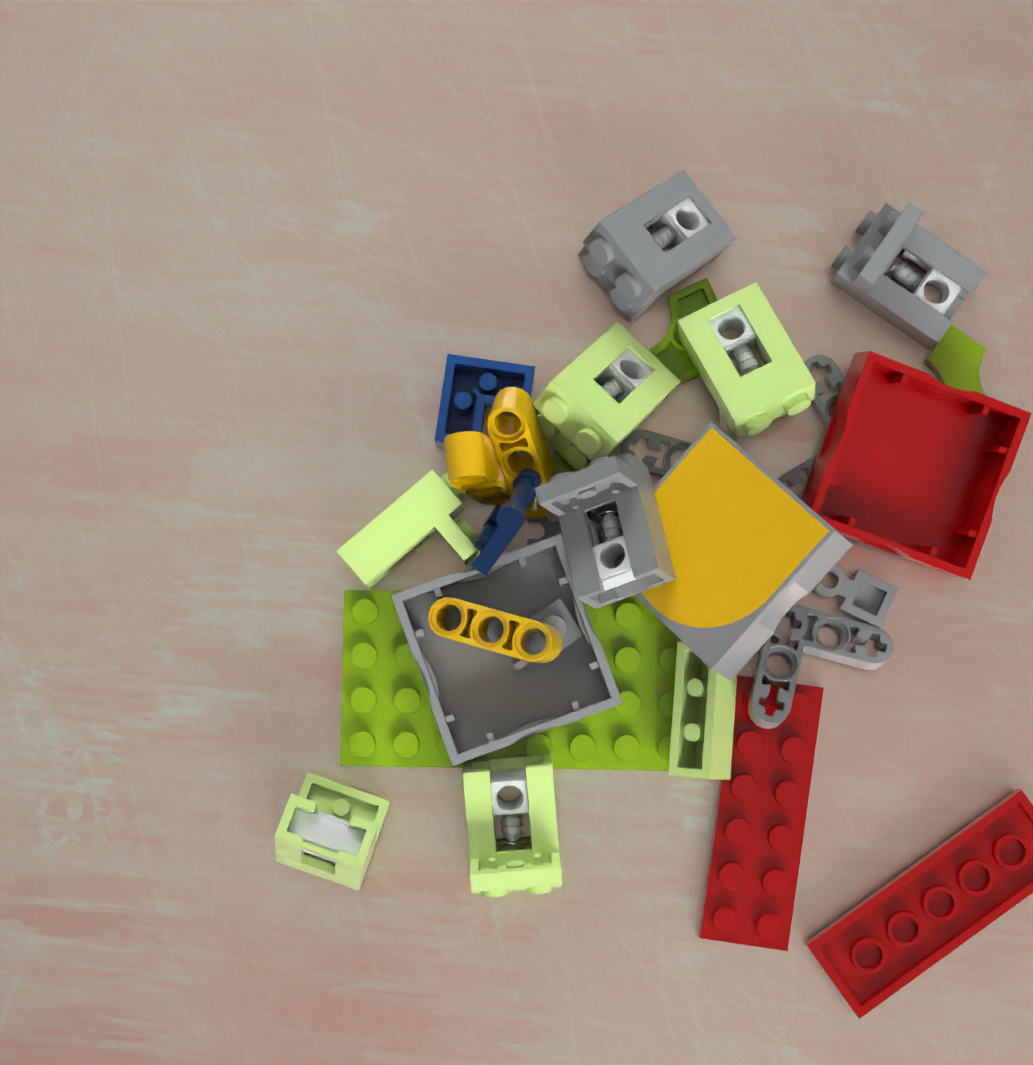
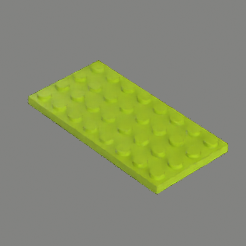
(391, 717)

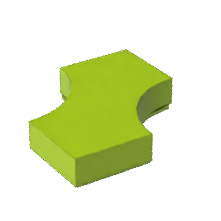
(670, 349)
(957, 361)

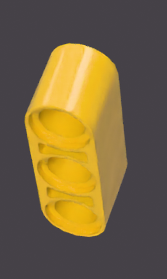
(520, 434)
(475, 467)
(474, 628)

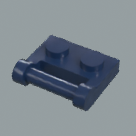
(505, 521)

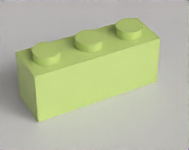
(701, 719)

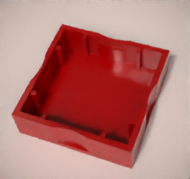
(913, 464)

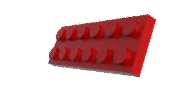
(761, 823)
(930, 907)

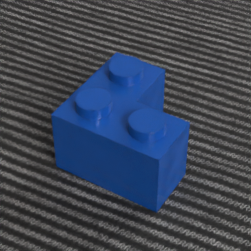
(471, 390)

